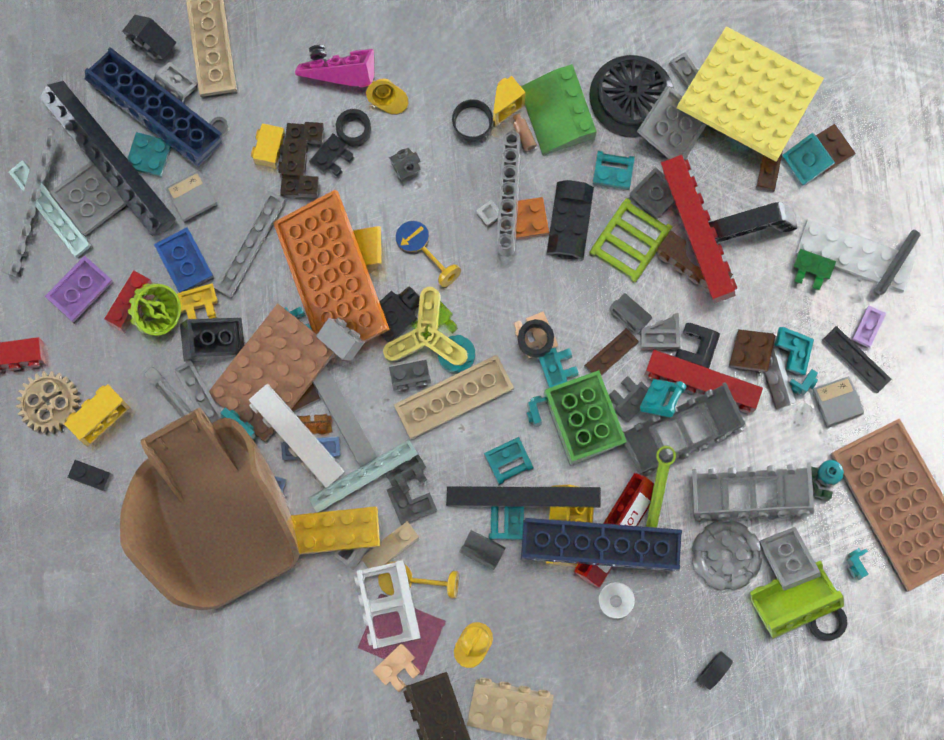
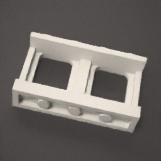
(400, 601)

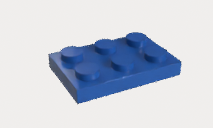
(183, 260)

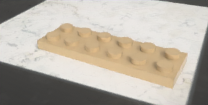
(211, 47)
(453, 397)

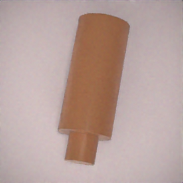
(523, 130)

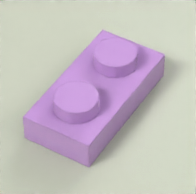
(869, 326)

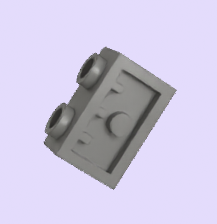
(175, 81)

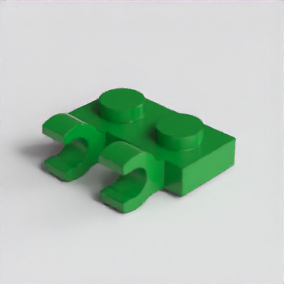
(814, 264)

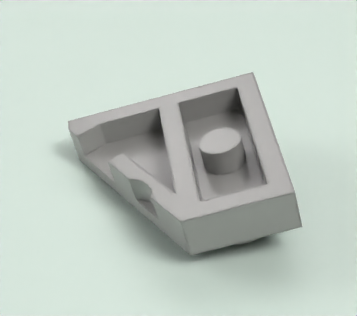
(662, 335)

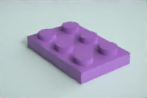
(78, 288)

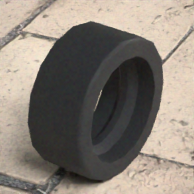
(353, 113)
(535, 324)
(830, 636)
(715, 670)

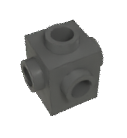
(405, 163)

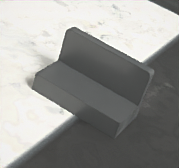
(630, 313)
(482, 549)

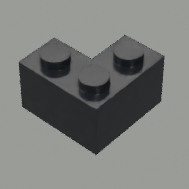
(149, 34)

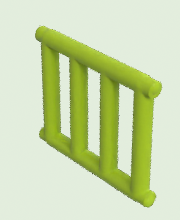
(645, 259)

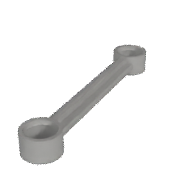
(167, 391)

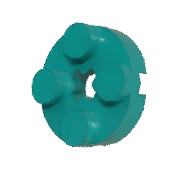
(468, 346)

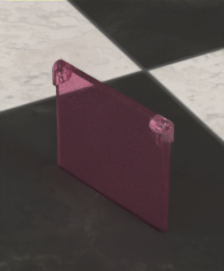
(390, 625)

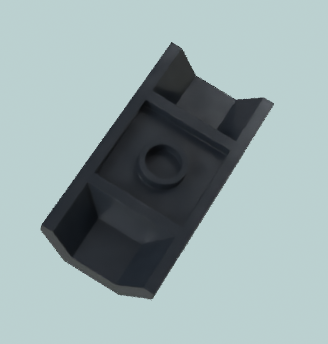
(570, 218)

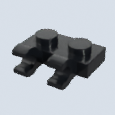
(329, 153)

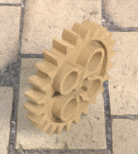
(38, 388)

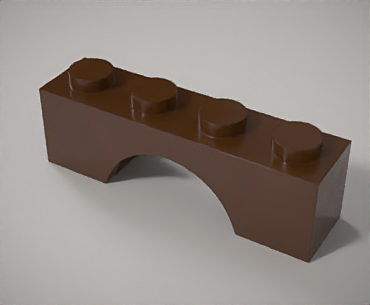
(673, 251)

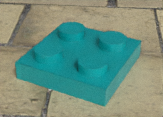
(149, 154)
(808, 159)

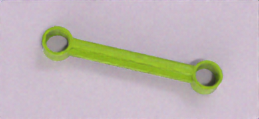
(659, 488)

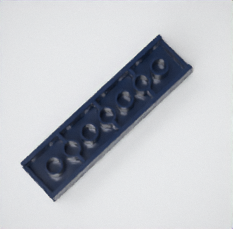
(154, 107)
(601, 544)

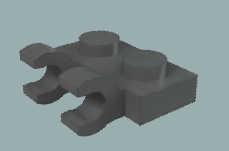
(630, 405)
(406, 470)

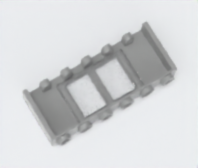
(753, 493)

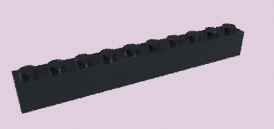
(107, 158)

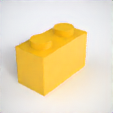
(268, 145)

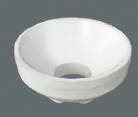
(624, 593)

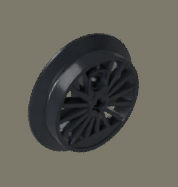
(608, 111)

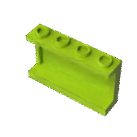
(796, 606)

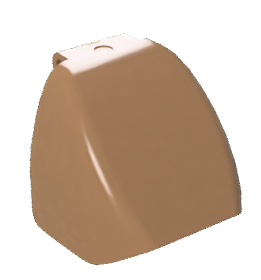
(206, 514)

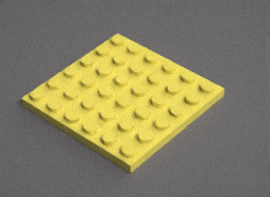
(750, 93)

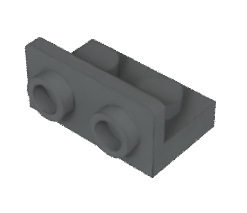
(410, 375)

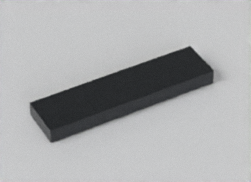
(856, 359)

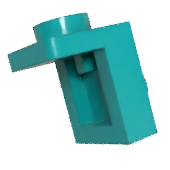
(809, 382)
(533, 413)
(856, 567)

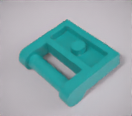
(613, 176)
(657, 396)
(506, 454)
(512, 523)

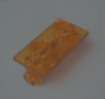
(320, 425)

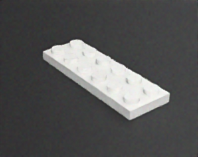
(854, 253)

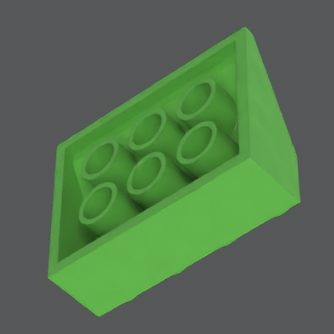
(558, 110)
(584, 417)

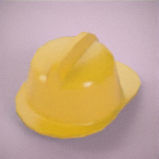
(387, 96)
(473, 644)

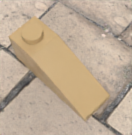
(391, 546)

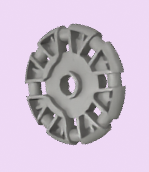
(738, 551)

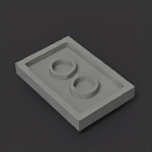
(789, 558)

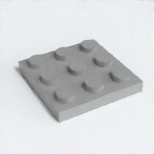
(670, 128)
(88, 198)

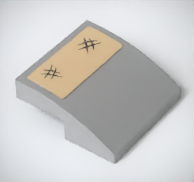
(191, 196)
(838, 401)

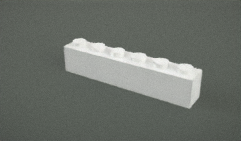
(296, 435)

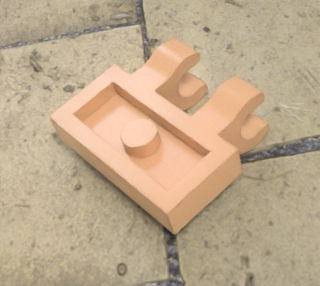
(394, 664)

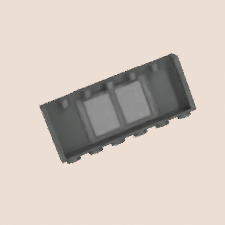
(689, 429)

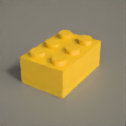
(96, 415)

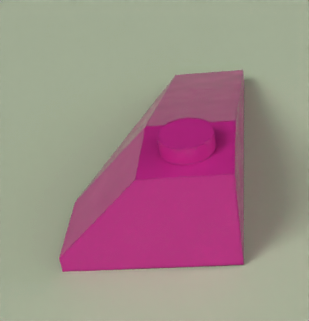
(348, 70)

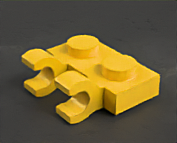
(197, 298)

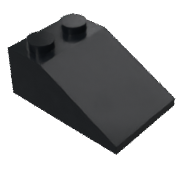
(211, 338)

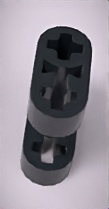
(706, 348)

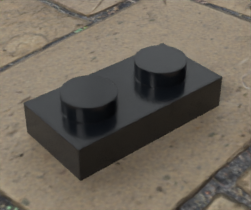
(89, 475)

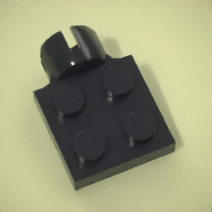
(399, 312)

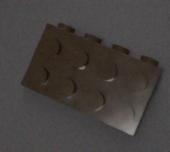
(436, 709)

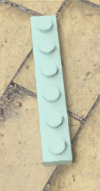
(53, 213)
(363, 475)

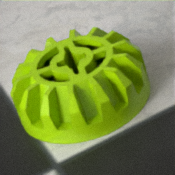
(167, 309)

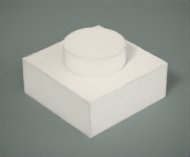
(488, 212)

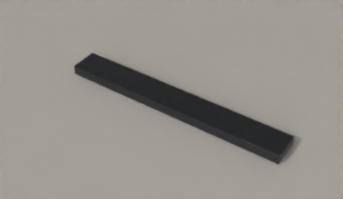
(523, 496)

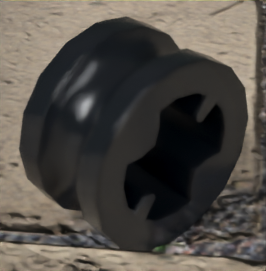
(317, 52)

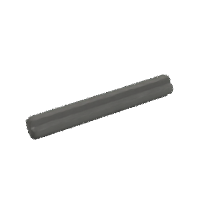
(897, 262)

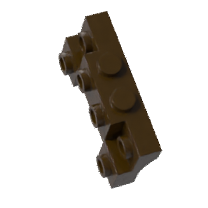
(294, 160)

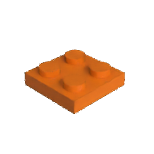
(531, 218)

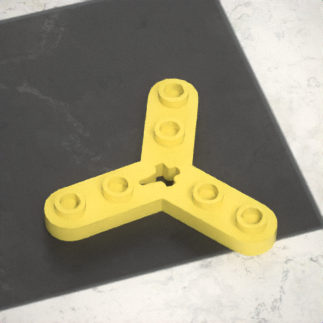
(414, 341)

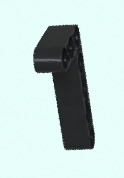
(750, 221)

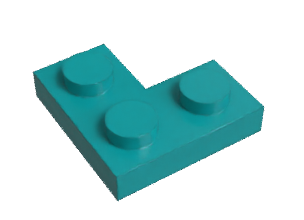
(799, 347)

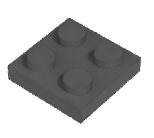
(653, 193)

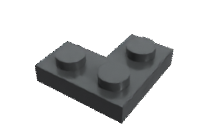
(410, 509)

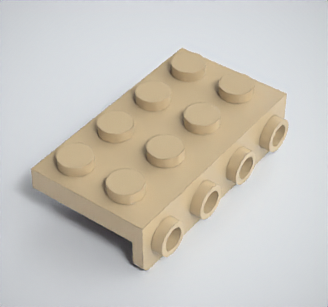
(510, 709)

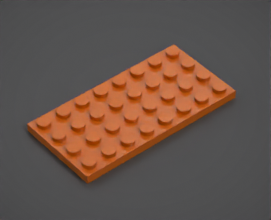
(330, 267)

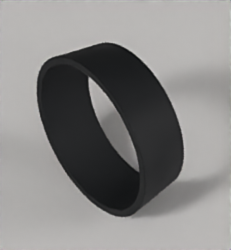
(467, 104)

